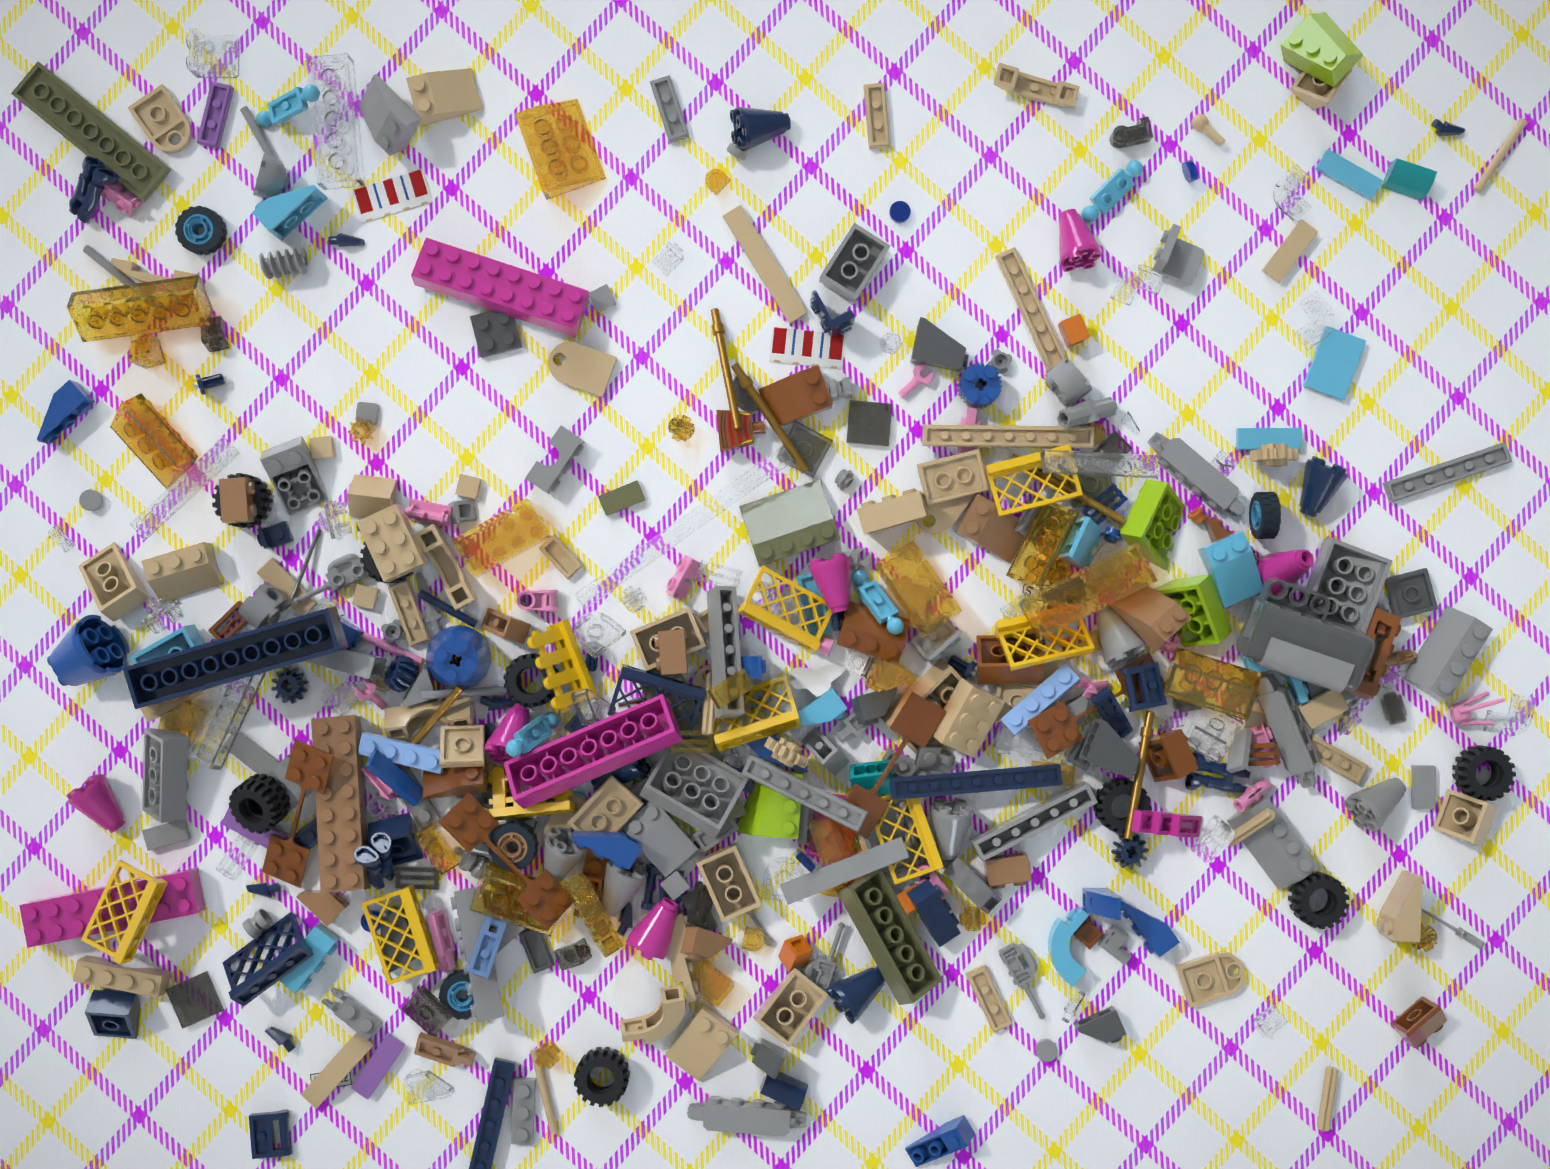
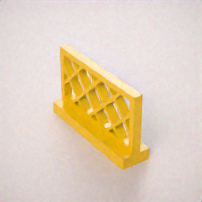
(1024, 465)
(777, 624)
(1019, 627)
(761, 728)
(924, 835)
(136, 924)
(419, 933)

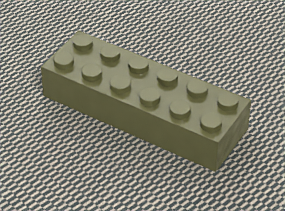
(889, 936)

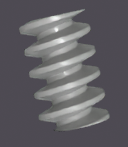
(284, 264)

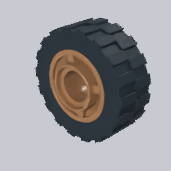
(523, 836)

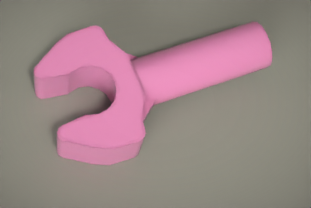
(915, 381)
(1091, 687)
(369, 693)

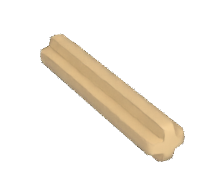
(708, 710)
(1253, 825)
(1327, 1098)

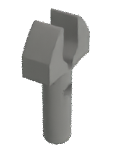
(854, 565)

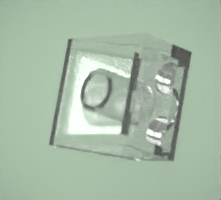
(1212, 733)

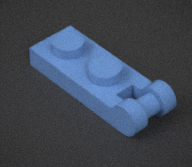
(486, 947)

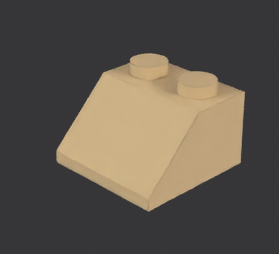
(1465, 817)

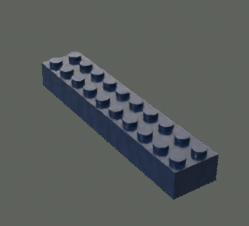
(235, 657)

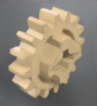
(1274, 455)
(786, 752)

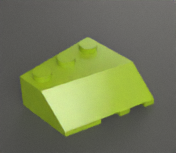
(1320, 49)
(1153, 521)
(1201, 601)
(770, 813)

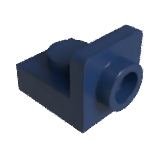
(274, 535)

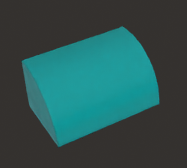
(1409, 179)
(868, 774)

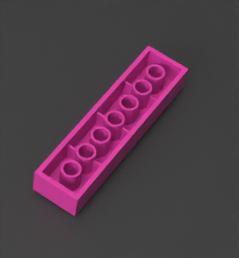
(500, 287)
(592, 751)
(69, 914)

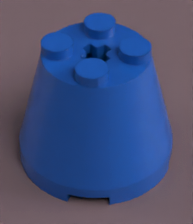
(465, 643)
(89, 652)

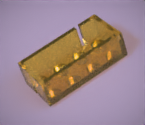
(501, 538)
(918, 589)

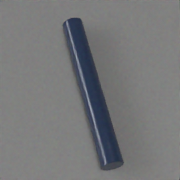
(447, 608)

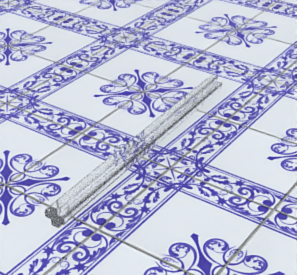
(684, 527)

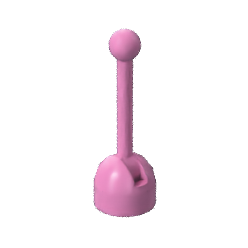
(825, 646)

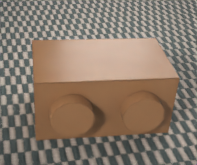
(237, 500)
(672, 652)
(1007, 869)

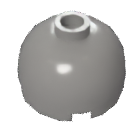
(270, 178)

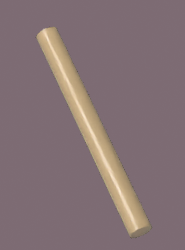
(1500, 155)
(552, 1123)

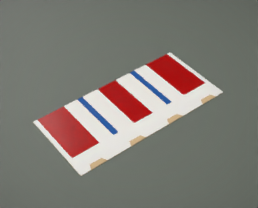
(392, 196)
(807, 348)

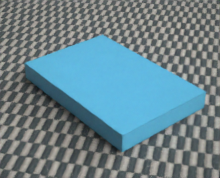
(1334, 364)

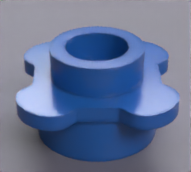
(1111, 535)

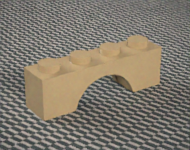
(454, 580)
(403, 721)
(102, 973)

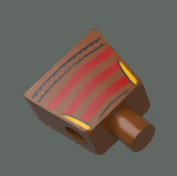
(731, 439)

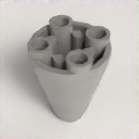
(1117, 638)
(1375, 803)
(950, 825)
(560, 852)
(621, 885)

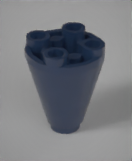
(757, 126)
(1320, 485)
(626, 773)
(856, 992)

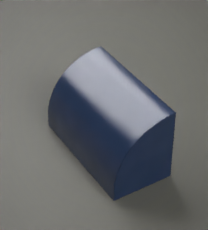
(784, 1090)

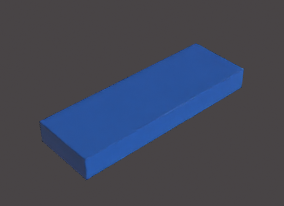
(394, 777)

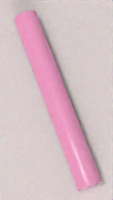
(390, 647)

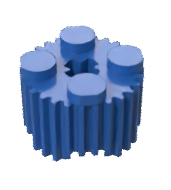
(988, 377)

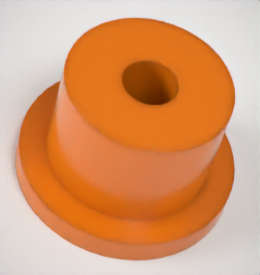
(1197, 515)

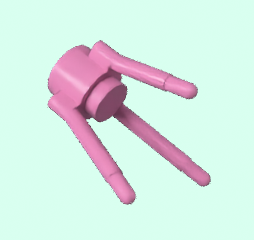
(1461, 713)

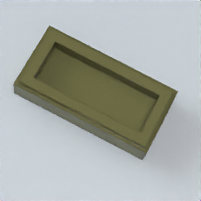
(621, 498)

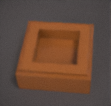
(1088, 934)

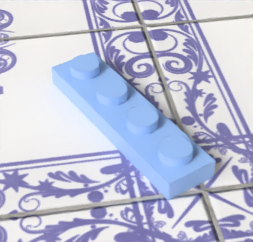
(1040, 699)
(401, 752)

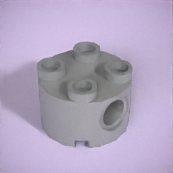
(1068, 382)
(264, 606)

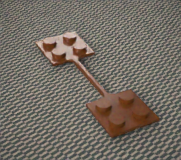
(915, 724)
(1057, 728)
(310, 770)
(470, 825)

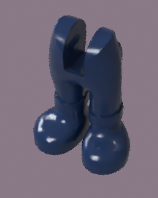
(89, 188)
(1195, 780)
(369, 858)

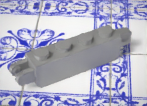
(1197, 473)
(1289, 730)
(746, 1116)

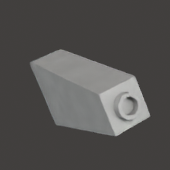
(353, 662)

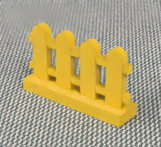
(570, 658)
(500, 800)

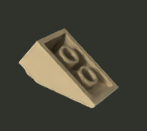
(444, 95)
(113, 582)
(1401, 911)
(790, 1007)
(701, 1042)

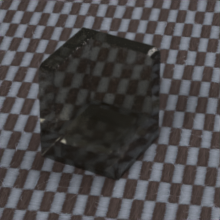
(1113, 444)

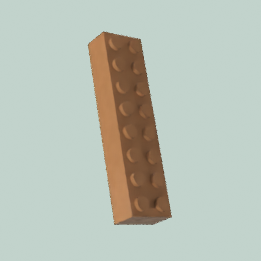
(342, 807)

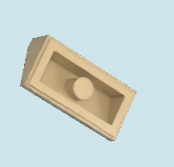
(1323, 708)

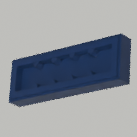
(1111, 712)

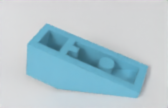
(823, 709)

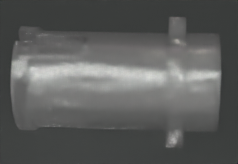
(62, 540)

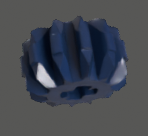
(401, 673)
(286, 677)
(1122, 855)

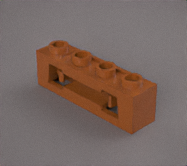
(1382, 622)

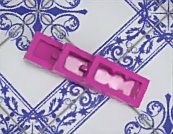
(1166, 823)

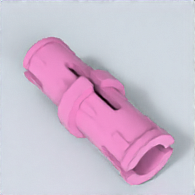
(1244, 801)

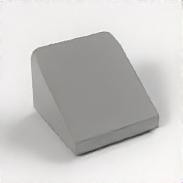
(462, 511)

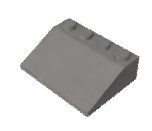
(1349, 580)
(695, 788)

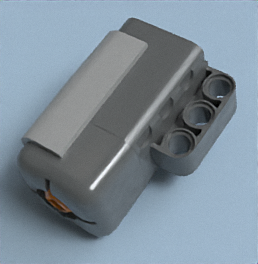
(1302, 641)

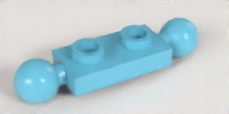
(288, 105)
(1112, 191)
(877, 602)
(532, 734)

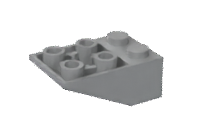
(294, 475)

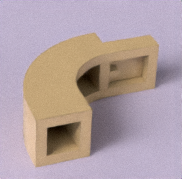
(660, 1021)

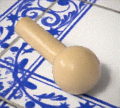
(1201, 123)

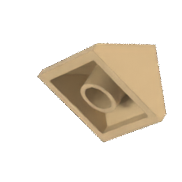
(1314, 91)
(370, 495)

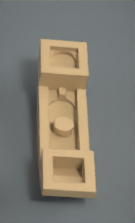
(1035, 88)
(132, 270)
(336, 1070)

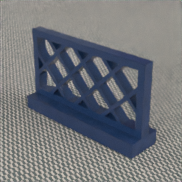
(662, 683)
(271, 969)

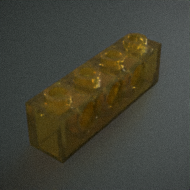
(592, 914)

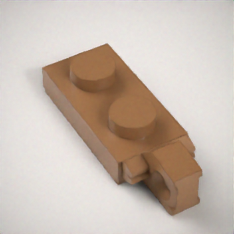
(443, 1051)

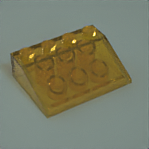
(560, 147)

